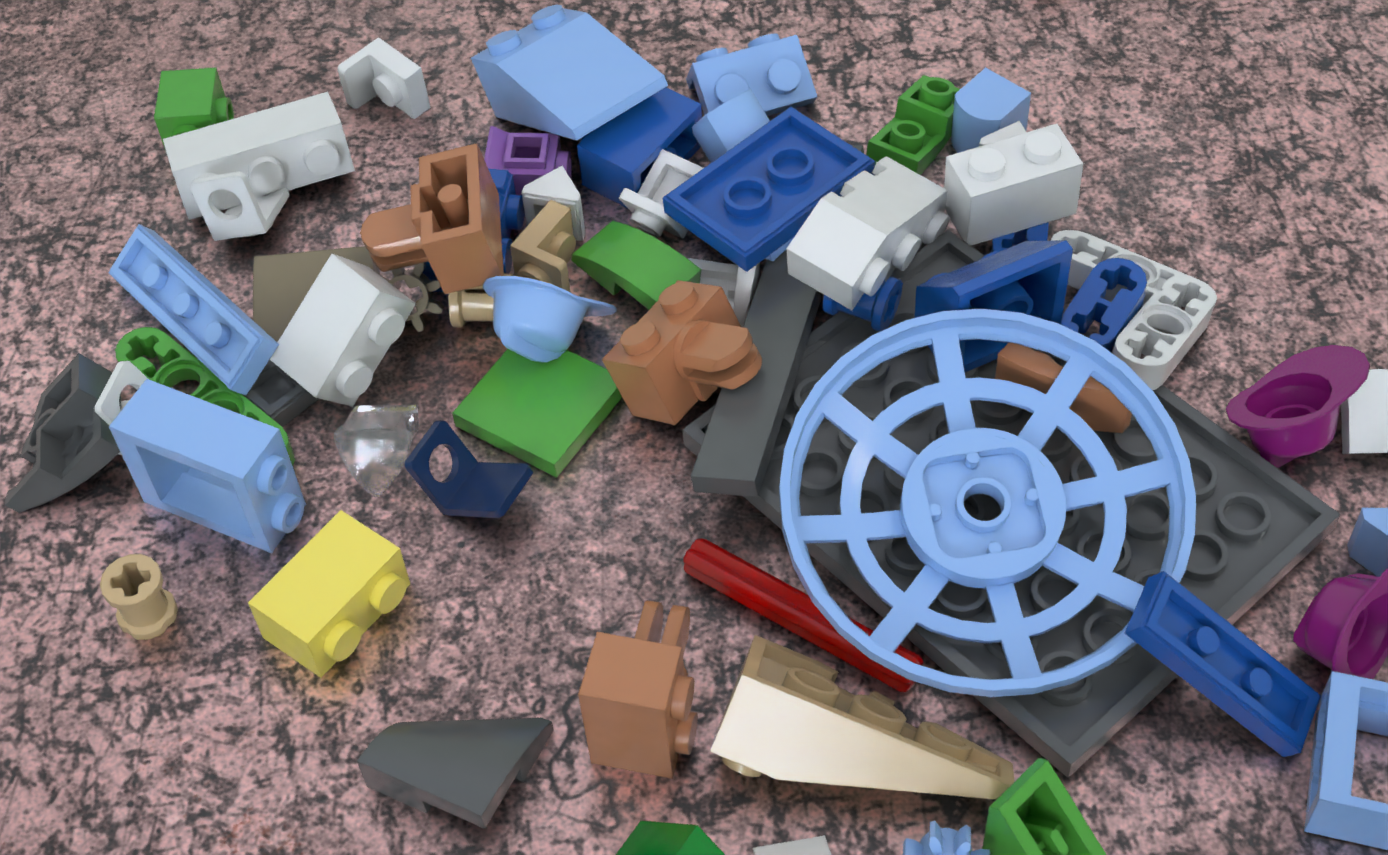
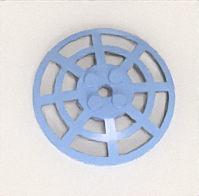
(993, 464)

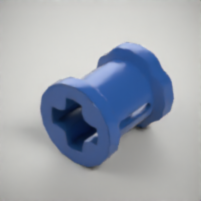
(876, 309)

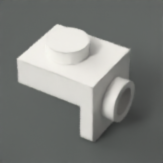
(647, 204)

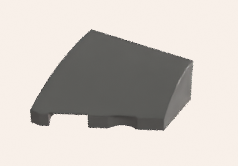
(67, 436)
(454, 763)

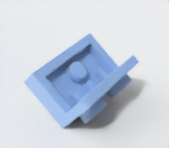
(769, 67)

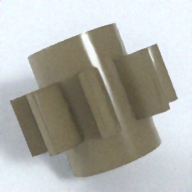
(415, 278)

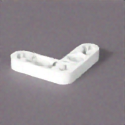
(1164, 296)

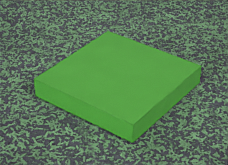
(538, 407)

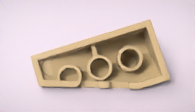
(804, 728)

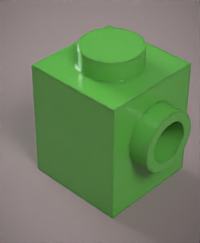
(190, 101)

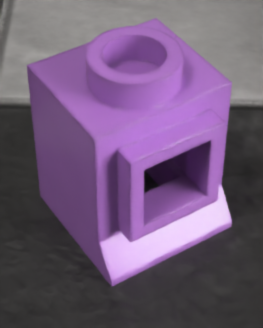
(525, 155)

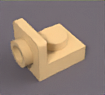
(546, 246)

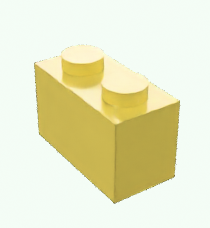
(331, 593)

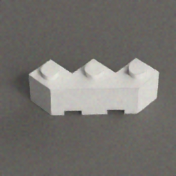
(867, 232)

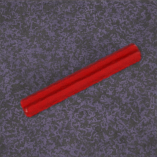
(784, 606)

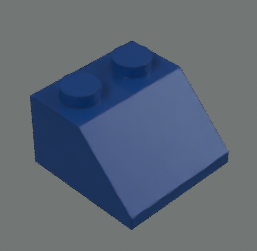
(1019, 279)

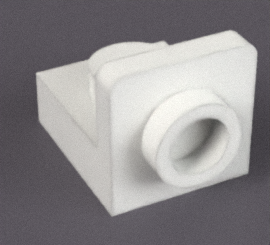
(385, 73)

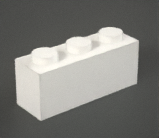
(272, 147)

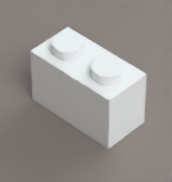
(1012, 184)
(342, 331)

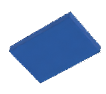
(765, 187)

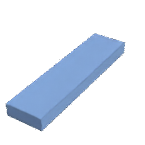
(193, 310)

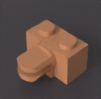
(448, 223)
(682, 353)
(640, 695)

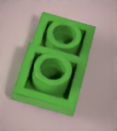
(919, 125)
(633, 261)

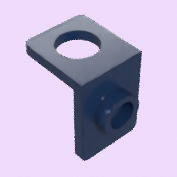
(472, 486)

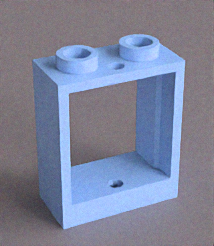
(209, 465)
(1344, 707)

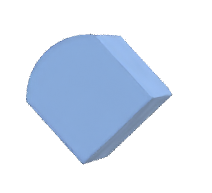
(985, 107)
(729, 124)

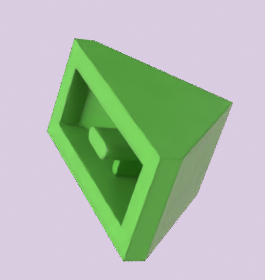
(1038, 818)

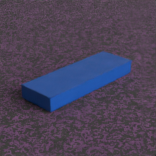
(1223, 664)

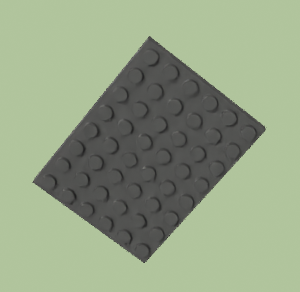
(1247, 528)

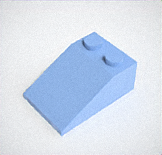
(563, 74)

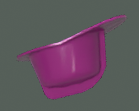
(1299, 401)
(1348, 625)

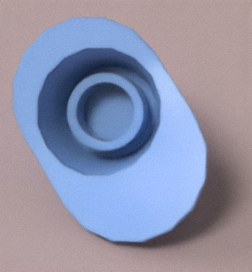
(538, 316)

